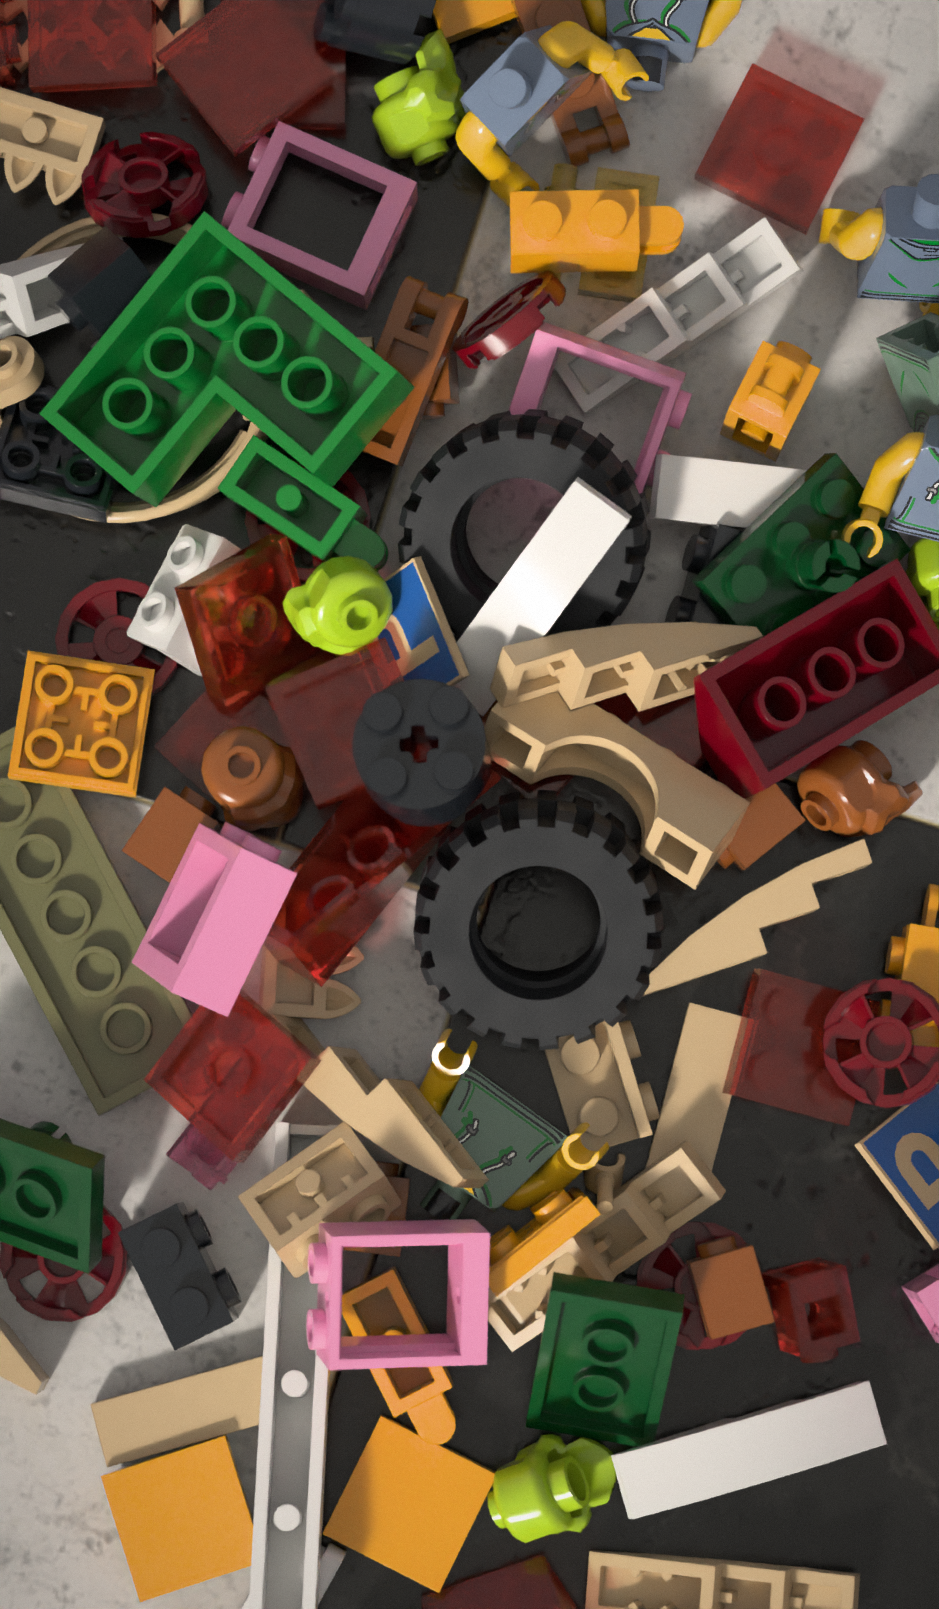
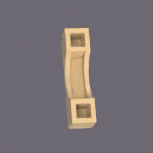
(680, 810)

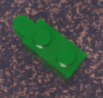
(301, 506)

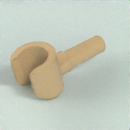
(604, 1181)

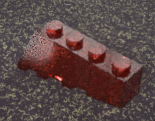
(346, 883)

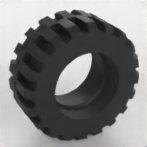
(532, 449)
(548, 1001)

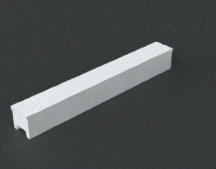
(290, 1430)

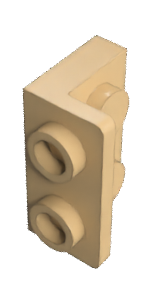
(601, 1087)
(321, 1184)

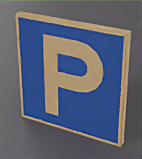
(419, 628)
(906, 1160)

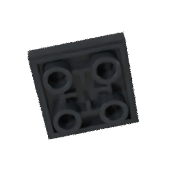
(47, 468)

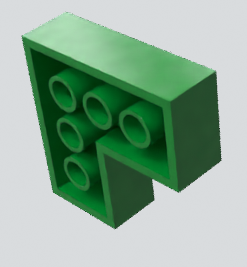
(216, 338)

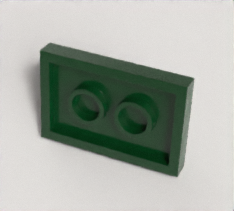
(796, 552)
(51, 1195)
(604, 1359)

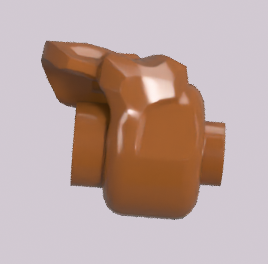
(253, 778)
(852, 791)

